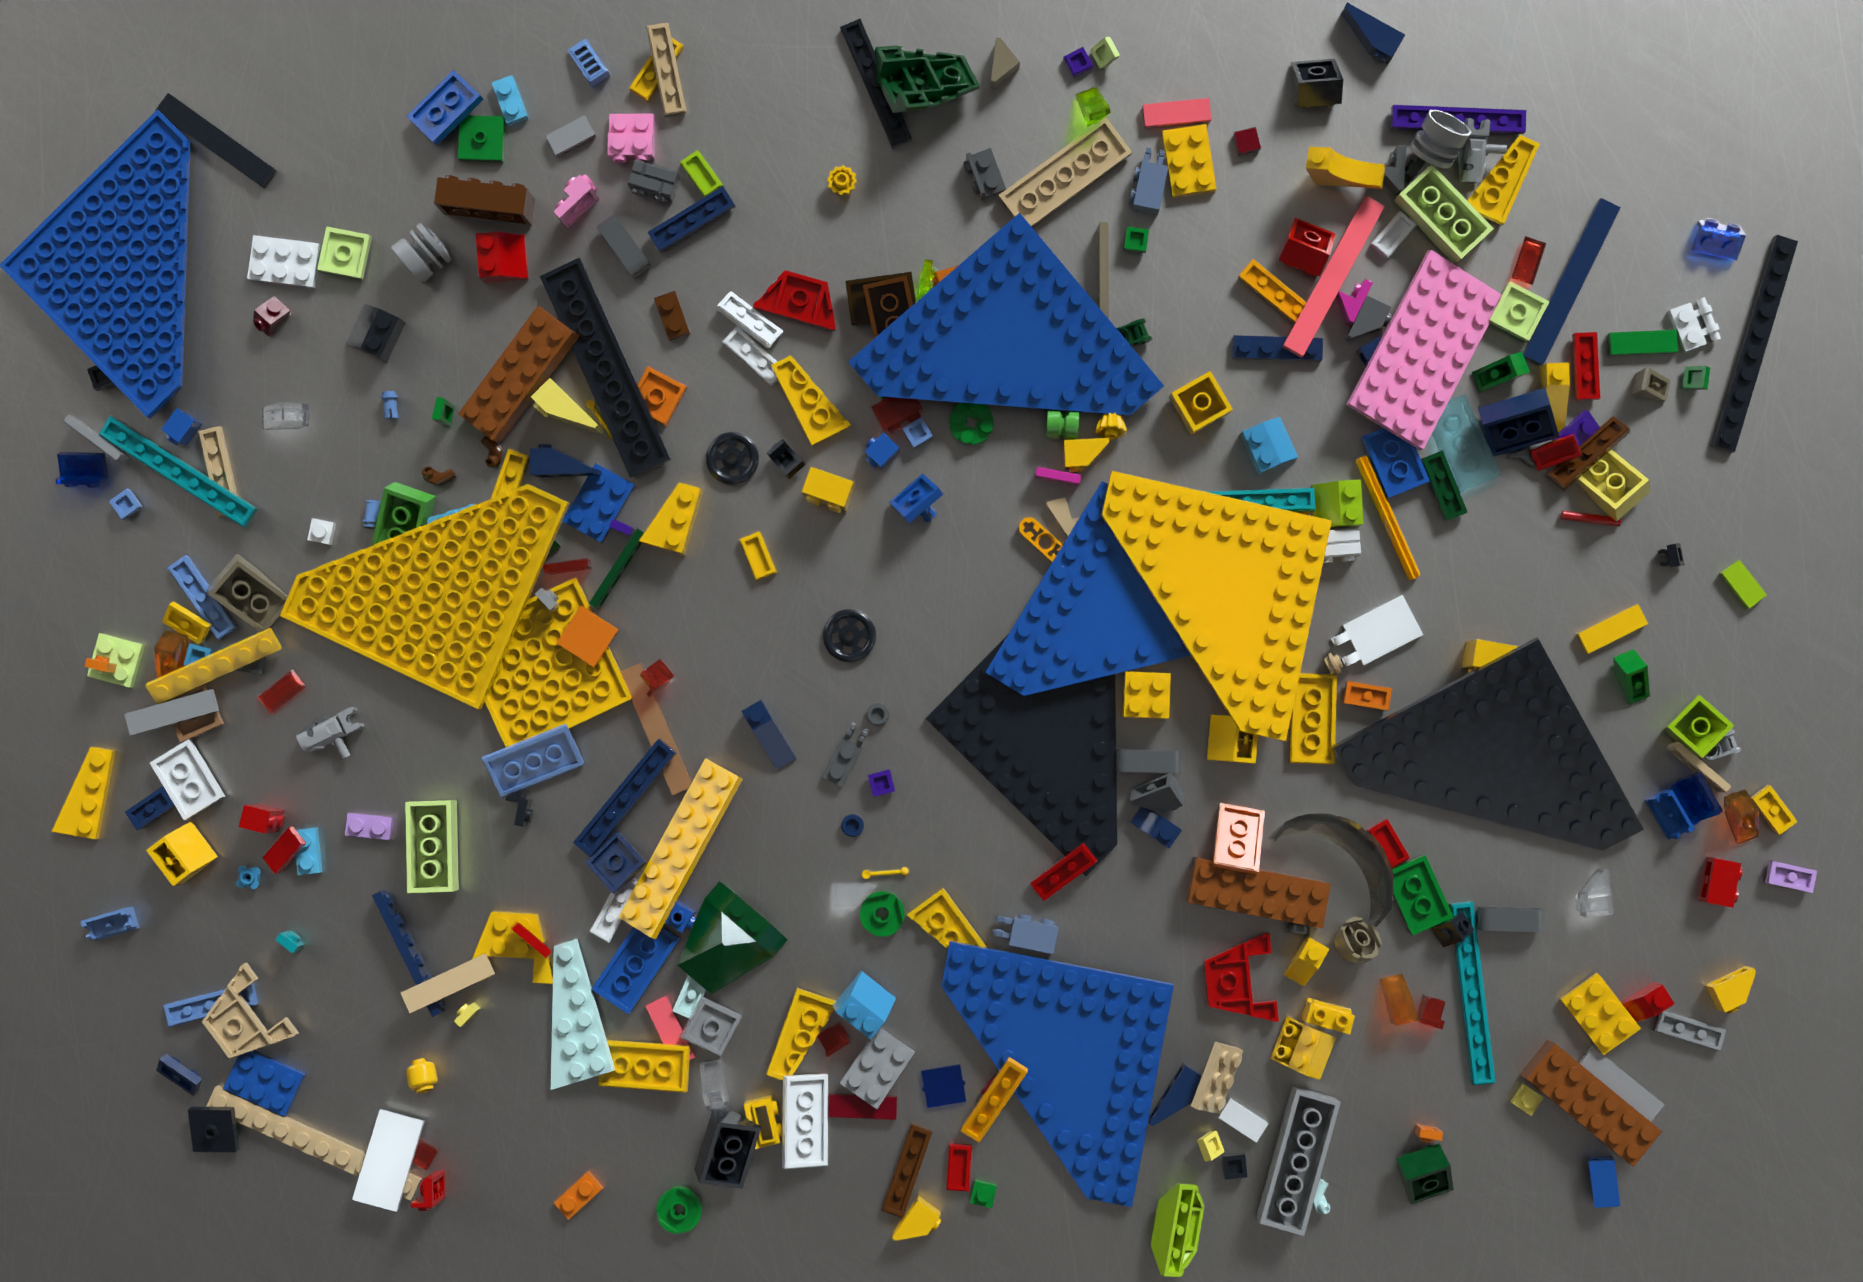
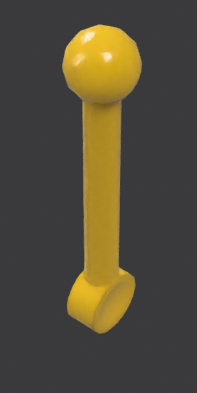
(592, 405)
(866, 873)

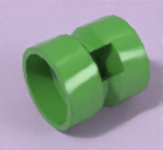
(1062, 424)

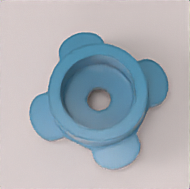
(254, 874)

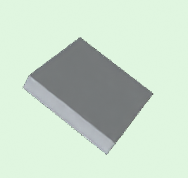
(711, 1026)

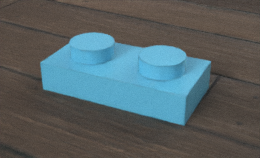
(510, 100)
(309, 857)

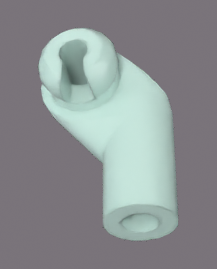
(1320, 1203)

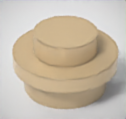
(1333, 663)

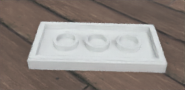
(805, 1121)
(388, 1160)

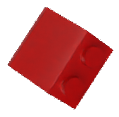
(1307, 247)
(501, 256)

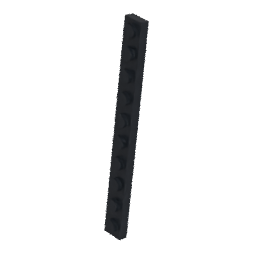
(1754, 343)

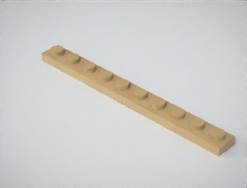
(299, 1136)

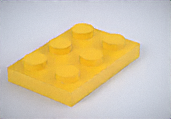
(1189, 160)
(1600, 1013)

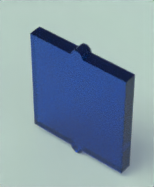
(943, 1085)

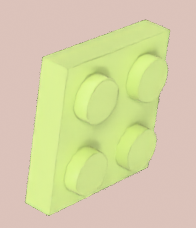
(344, 253)
(1518, 311)
(121, 652)

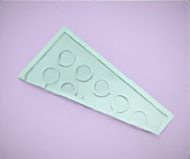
(578, 1036)

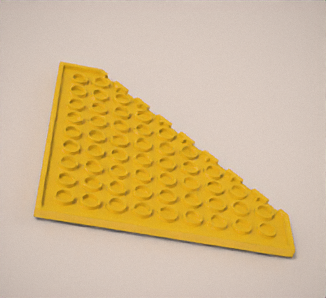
(1232, 585)
(439, 595)

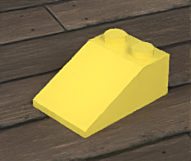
(555, 402)
(1614, 485)

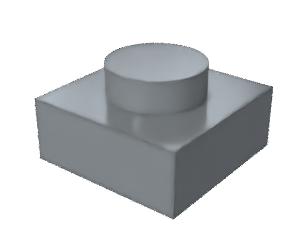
(548, 598)

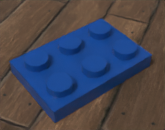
(445, 107)
(1394, 462)
(598, 503)
(264, 1081)

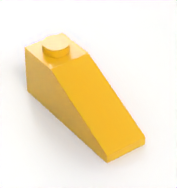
(1556, 380)

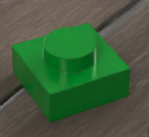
(1136, 239)
(1696, 377)
(983, 1193)

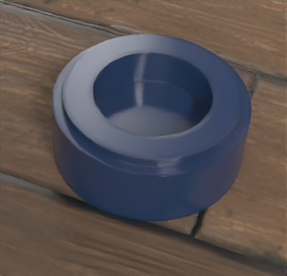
(852, 825)

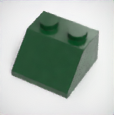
(1425, 1173)

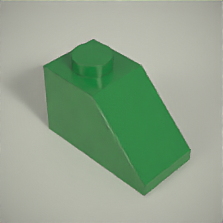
(1501, 371)
(1632, 676)

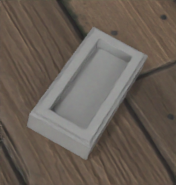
(570, 136)

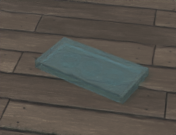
(1464, 445)

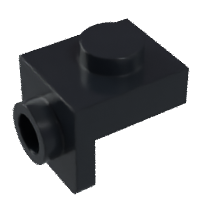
(785, 458)
(524, 812)
(1453, 930)

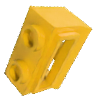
(1328, 1015)
(772, 1109)

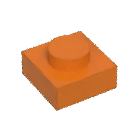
(100, 663)
(1428, 1134)

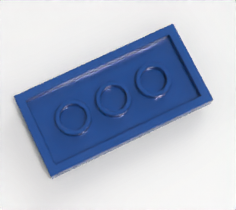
(634, 967)

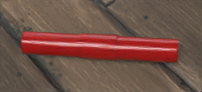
(1589, 518)

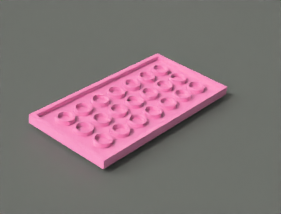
(1424, 350)

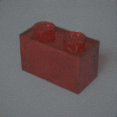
(896, 411)

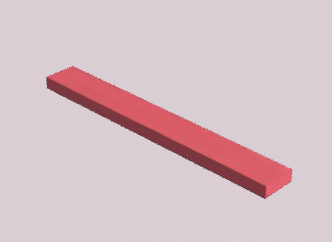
(1333, 276)

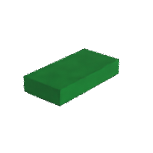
(443, 412)

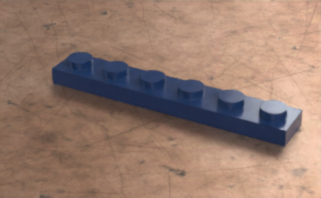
(625, 797)
(405, 944)

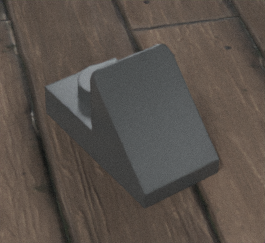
(1395, 175)

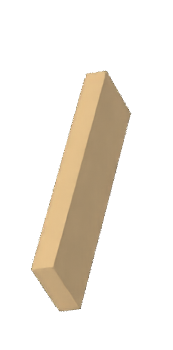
(666, 69)
(217, 459)
(447, 983)

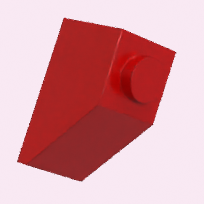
(1648, 1002)

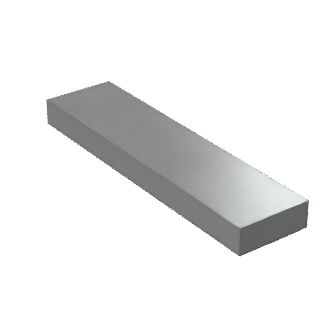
(171, 712)
(1621, 1083)

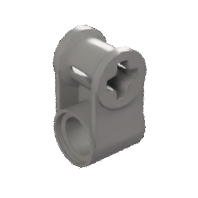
(1725, 747)

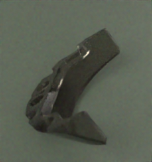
(1362, 848)

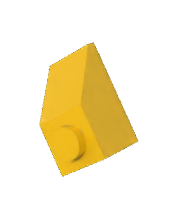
(1082, 452)
(1306, 961)
(1732, 989)
(917, 1221)

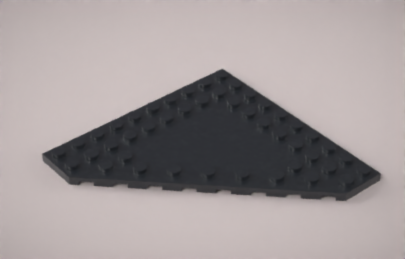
(1498, 750)
(1042, 752)

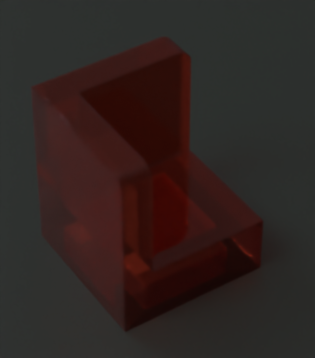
(656, 676)
(1431, 1012)
(834, 1038)

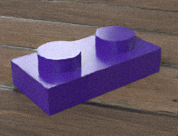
(1582, 426)

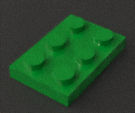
(1419, 895)

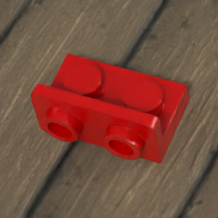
(431, 1191)

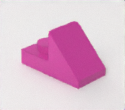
(1350, 306)

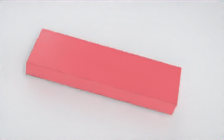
(1176, 113)
(667, 1023)

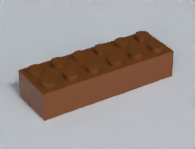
(518, 374)
(1262, 895)
(1590, 1103)

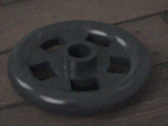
(714, 454)
(852, 617)

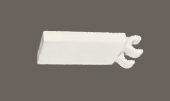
(1379, 631)

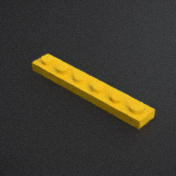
(213, 666)

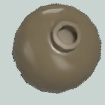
(1357, 941)

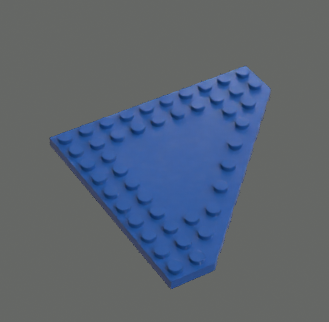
(117, 262)
(1009, 334)
(1086, 616)
(1087, 1049)

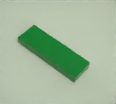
(1642, 342)

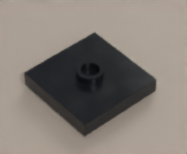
(213, 1129)

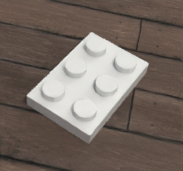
(284, 262)
(187, 779)

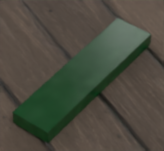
(617, 570)

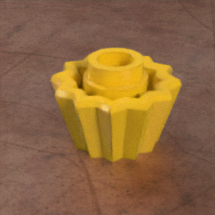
(841, 180)
(1111, 426)

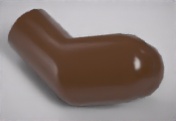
(494, 454)
(436, 477)

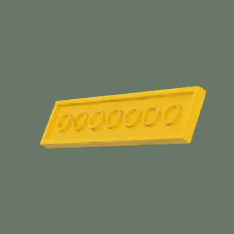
(680, 848)

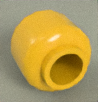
(421, 1076)

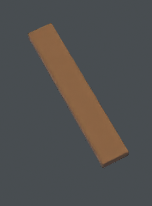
(656, 727)

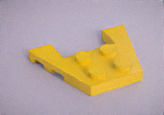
(501, 941)

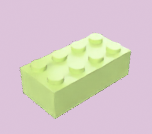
(1443, 214)
(432, 846)

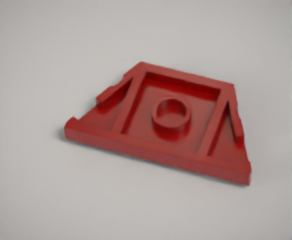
(799, 299)

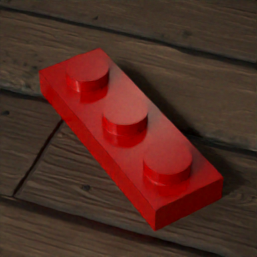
(1586, 366)
(1063, 872)

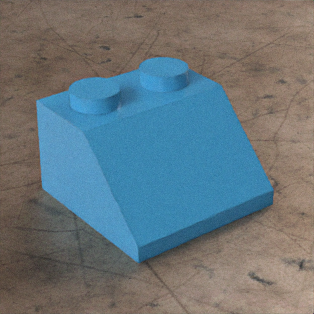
(1268, 445)
(865, 1004)

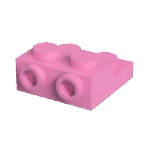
(631, 137)
(580, 198)

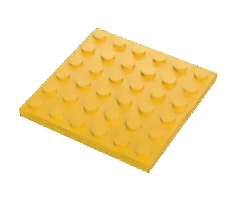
(545, 683)

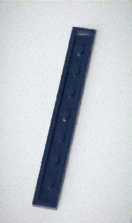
(1571, 281)

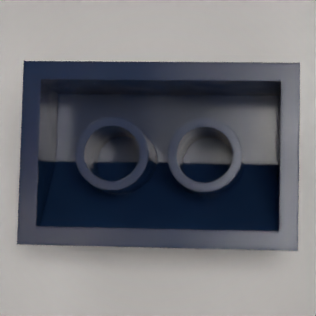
(1518, 422)

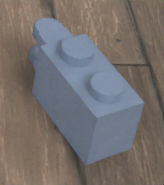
(1150, 184)
(1029, 933)

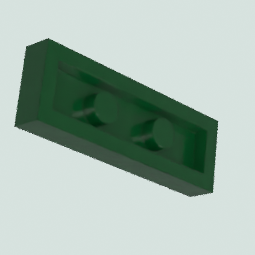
(1444, 486)

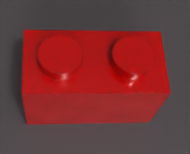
(262, 818)
(1720, 882)

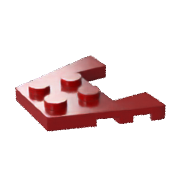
(1230, 981)

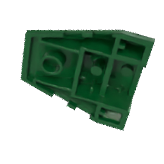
(921, 80)
(727, 940)

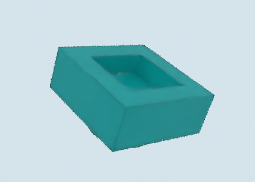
(290, 941)

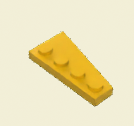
(811, 407)
(86, 801)
(945, 920)

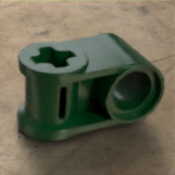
(1135, 332)

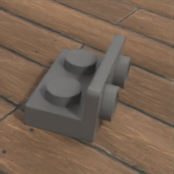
(985, 174)

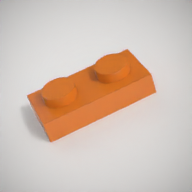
(1367, 695)
(578, 1195)

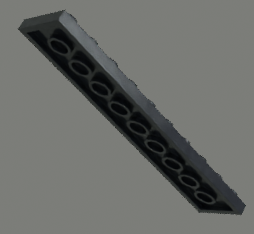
(606, 368)

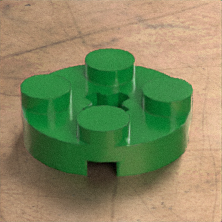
(965, 434)
(875, 924)
(682, 1222)

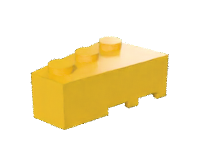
(675, 520)

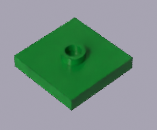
(481, 138)

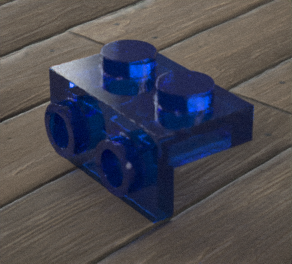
(1718, 239)
(82, 469)
(1696, 798)

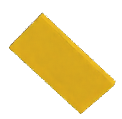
(1314, 720)
(648, 1066)

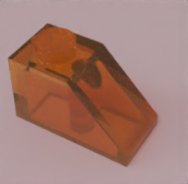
(170, 652)
(1742, 816)
(1398, 1000)

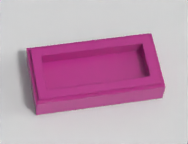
(1057, 476)

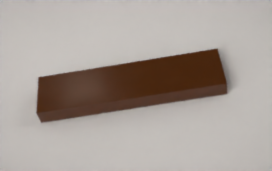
(1592, 451)
(907, 1170)

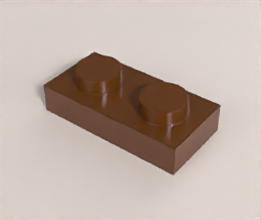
(672, 315)

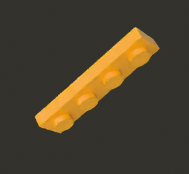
(1272, 290)
(994, 1099)

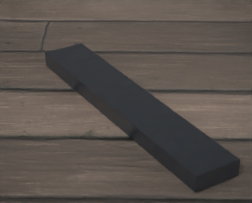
(865, 61)
(216, 140)

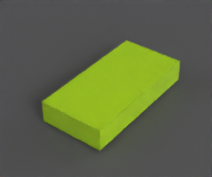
(701, 173)
(1743, 584)

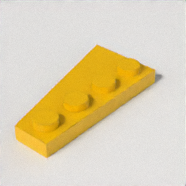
(1501, 186)
(802, 1024)

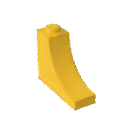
(1334, 169)

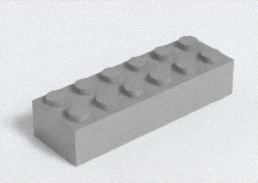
(1298, 1160)

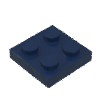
(616, 863)

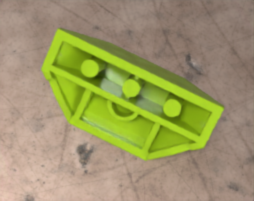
(1177, 1229)

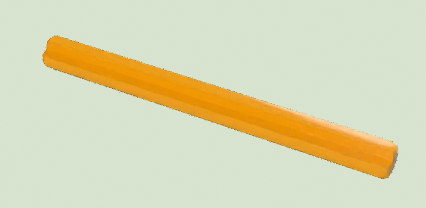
(1388, 517)

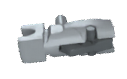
(1473, 153)
(327, 731)

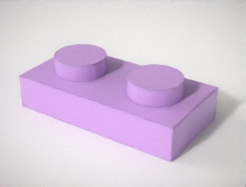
(369, 826)
(1791, 876)

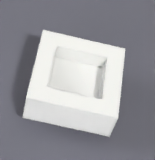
(321, 531)

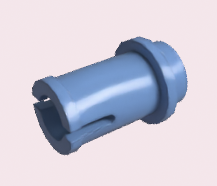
(390, 403)
(371, 514)

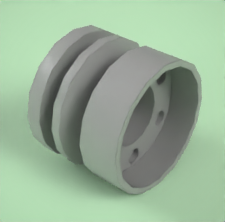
(1440, 139)
(421, 252)

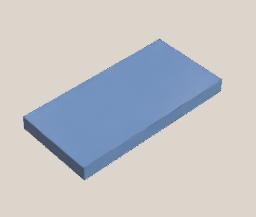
(533, 760)

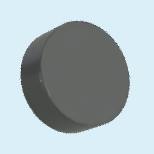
(877, 714)
(1298, 929)

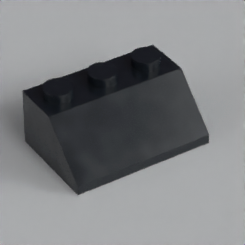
(726, 1149)

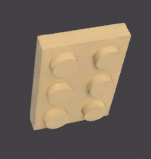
(1217, 1078)

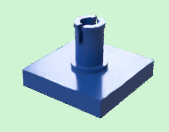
(916, 499)

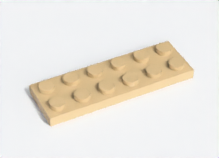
(1066, 173)

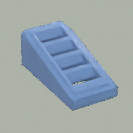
(599, 75)

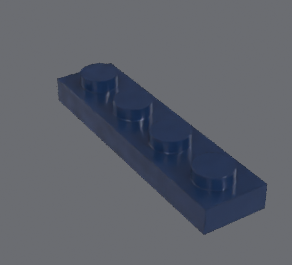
(691, 219)
(1271, 349)

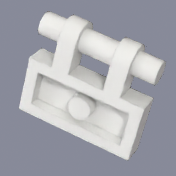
(1688, 329)

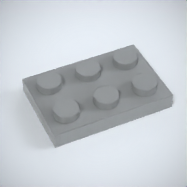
(877, 1067)

